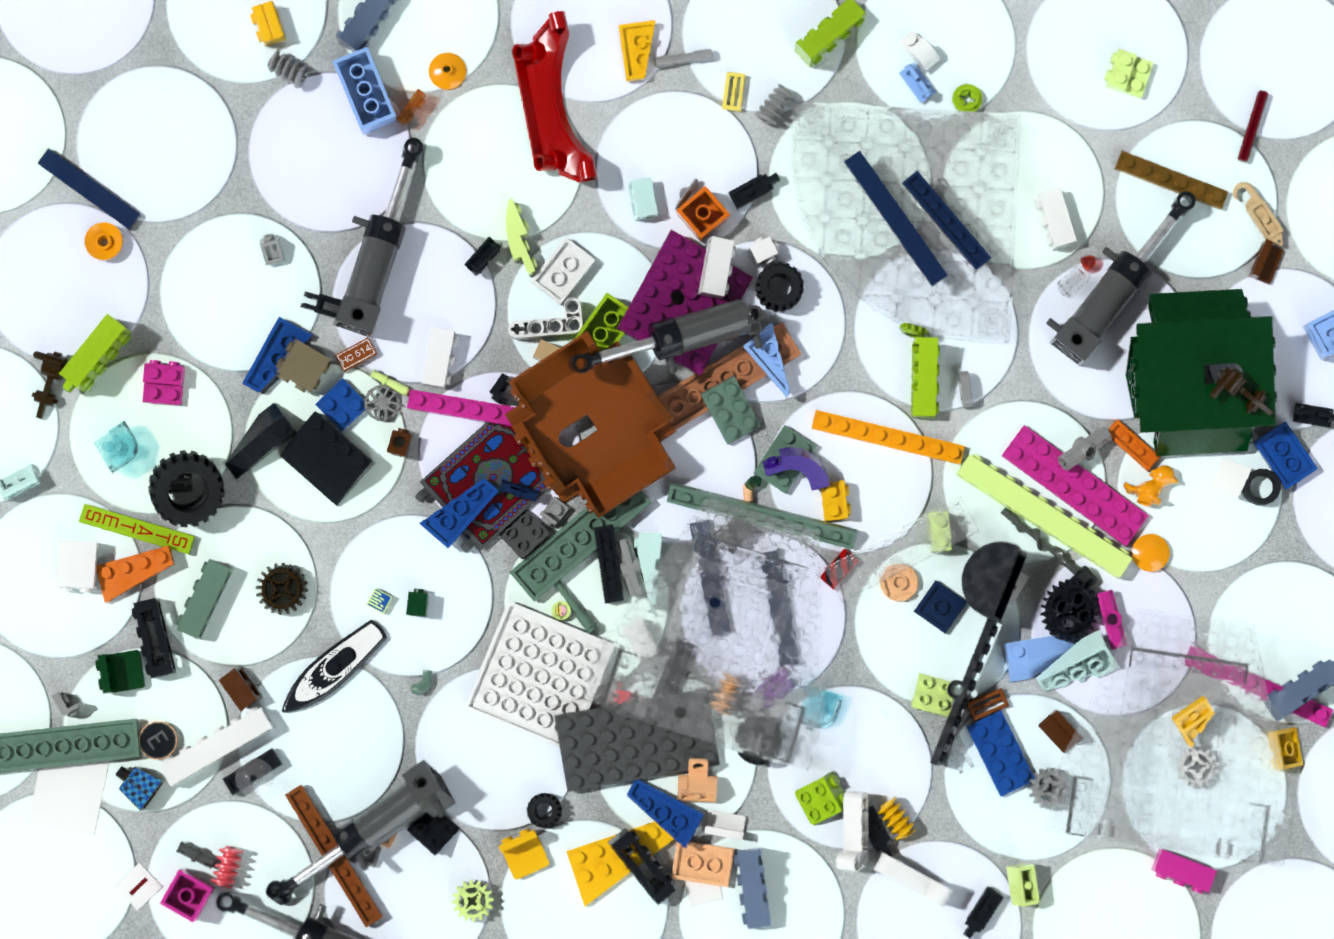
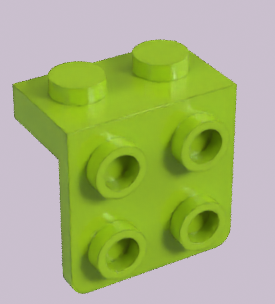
(821, 798)

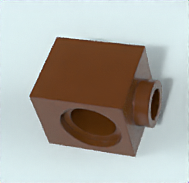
(400, 451)

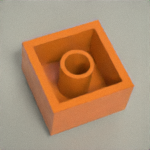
(702, 214)

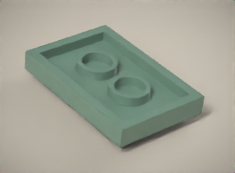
(730, 410)
(786, 438)

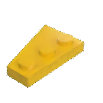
(636, 47)

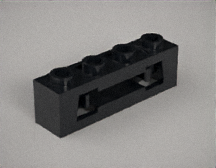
(143, 631)
(622, 841)

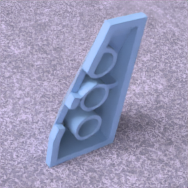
(1033, 656)

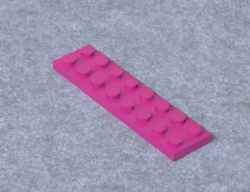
(1075, 486)

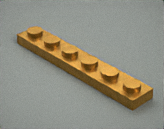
(1170, 179)

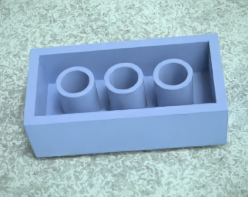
(365, 90)

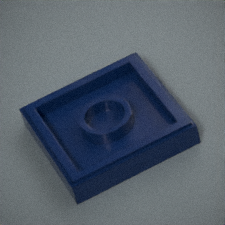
(940, 607)

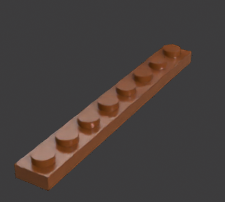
(341, 867)

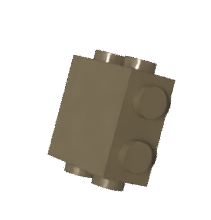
(302, 366)

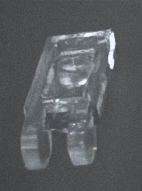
(956, 749)

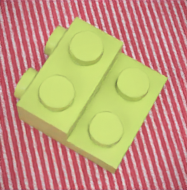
(1128, 73)

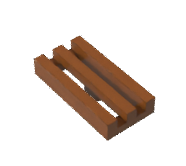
(972, 710)

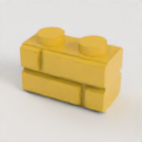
(268, 23)

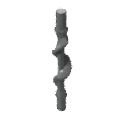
(1041, 545)

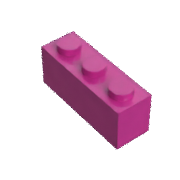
(1183, 871)

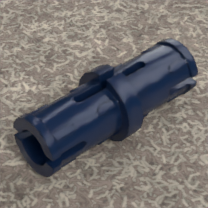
(518, 490)

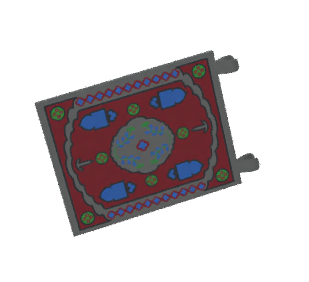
(488, 455)

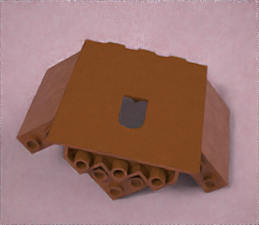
(622, 405)

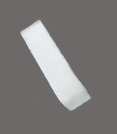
(545, 323)
(855, 823)
(913, 880)

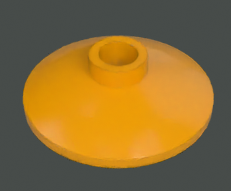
(451, 79)
(97, 234)

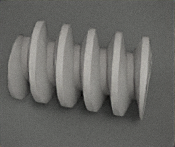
(287, 70)
(774, 105)

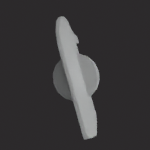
(686, 193)

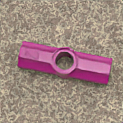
(1107, 607)

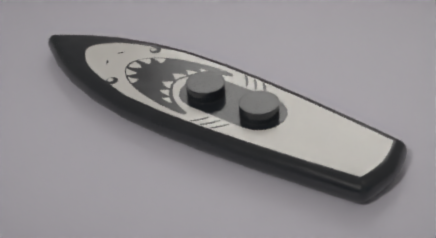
(334, 666)

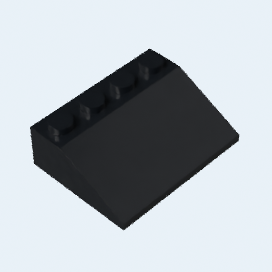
(326, 458)

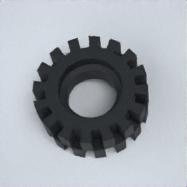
(532, 810)

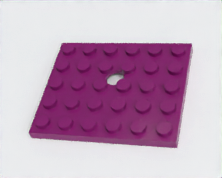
(677, 268)

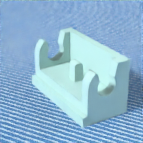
(642, 198)
(19, 482)

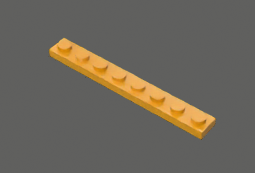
(888, 437)

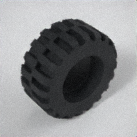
(193, 512)

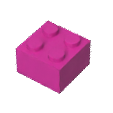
(187, 895)

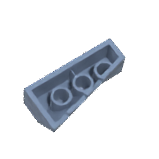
(364, 23)
(1302, 690)
(753, 888)

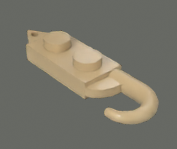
(1261, 214)

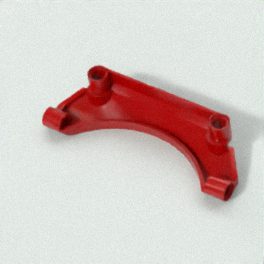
(539, 82)

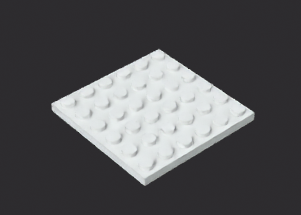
(533, 673)

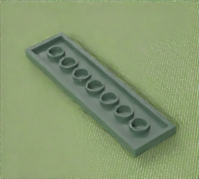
(571, 546)
(69, 745)

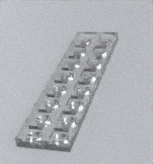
(902, 549)

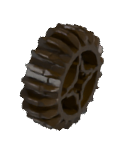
(287, 581)

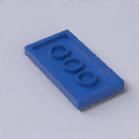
(1000, 753)

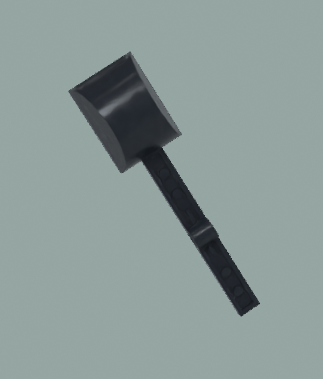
(987, 587)

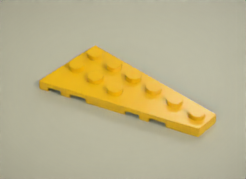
(599, 867)

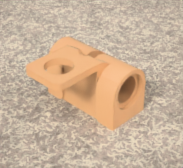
(697, 784)

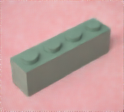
(204, 599)

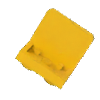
(524, 853)

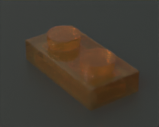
(407, 114)

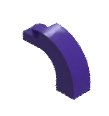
(800, 460)

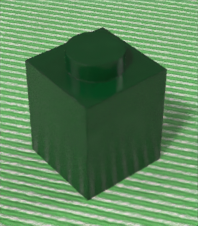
(417, 603)

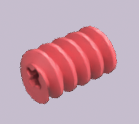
(226, 867)

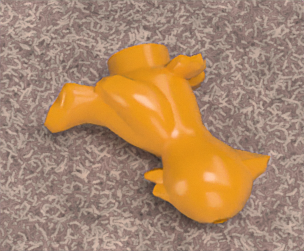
(1150, 490)

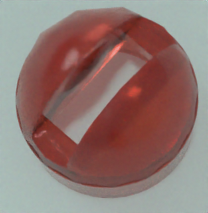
(1088, 262)

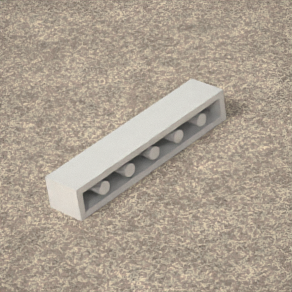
(217, 746)

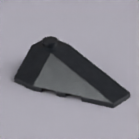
(263, 437)

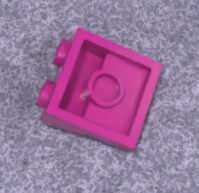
(163, 383)

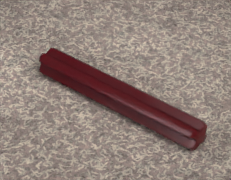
(1252, 126)

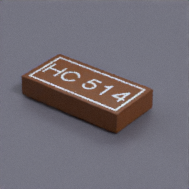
(356, 354)

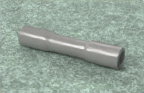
(696, 56)

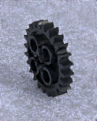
(1074, 624)

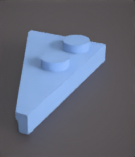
(769, 358)

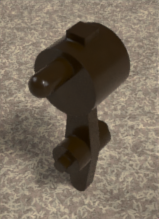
(51, 367)
(1232, 383)

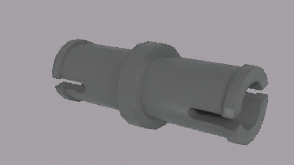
(196, 854)

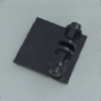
(433, 832)

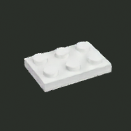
(563, 271)

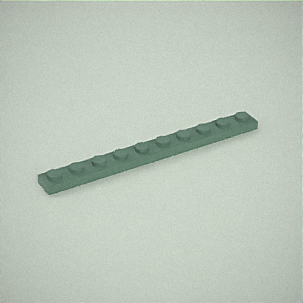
(828, 532)

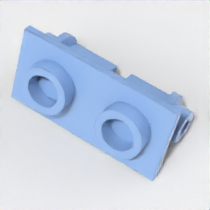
(917, 82)

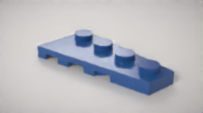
(273, 349)
(459, 513)
(670, 814)

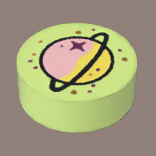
(561, 610)

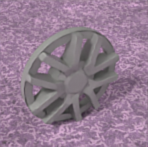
(381, 403)

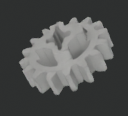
(1038, 791)

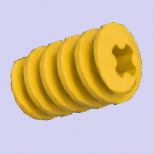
(896, 819)

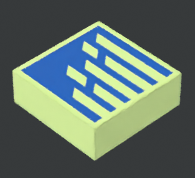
(379, 601)

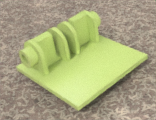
(932, 695)

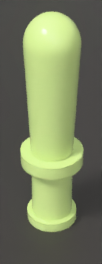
(402, 389)

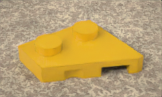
(1193, 719)

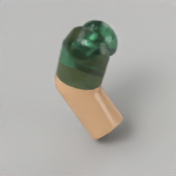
(749, 486)

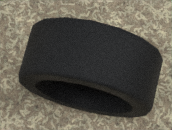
(1276, 487)

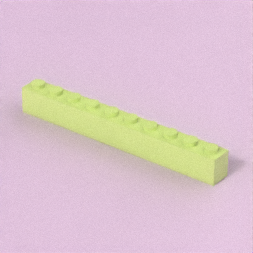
(1043, 516)

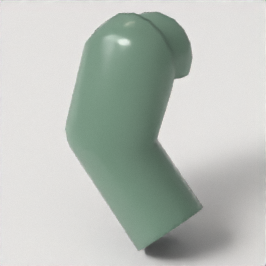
(424, 685)

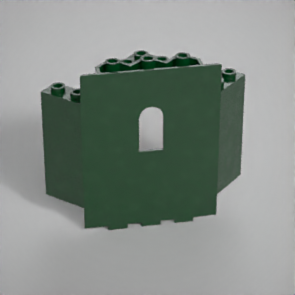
(1169, 378)

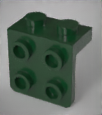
(120, 671)

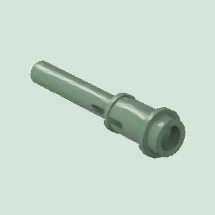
(581, 615)

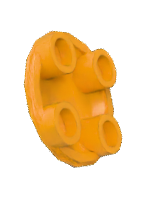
(1150, 552)

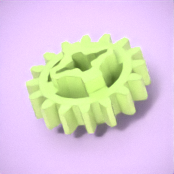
(465, 894)

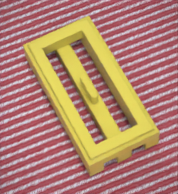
(731, 107)

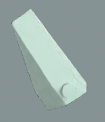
(648, 551)

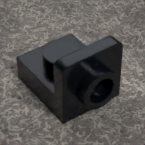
(500, 385)

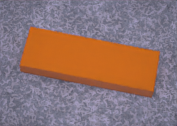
(1132, 445)

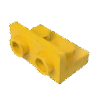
(834, 501)

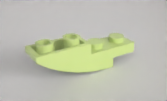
(516, 231)

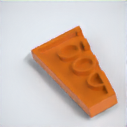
(125, 573)

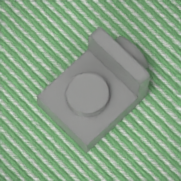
(271, 249)
(554, 512)
(63, 703)

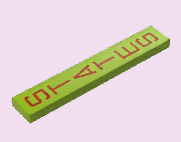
(136, 529)

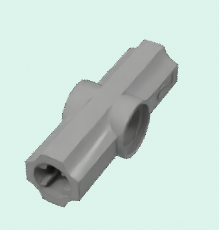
(1084, 448)
(629, 566)

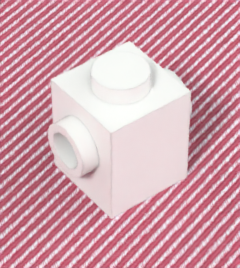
(764, 250)

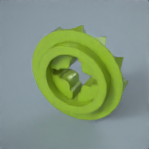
(962, 91)
(913, 330)

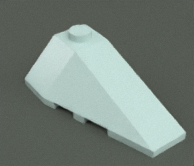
(1083, 660)

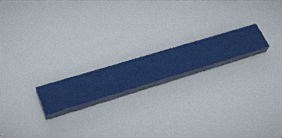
(895, 218)

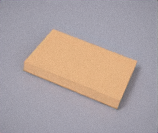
(703, 864)

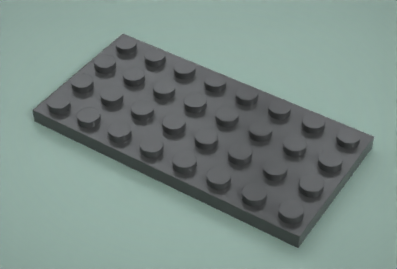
(613, 749)

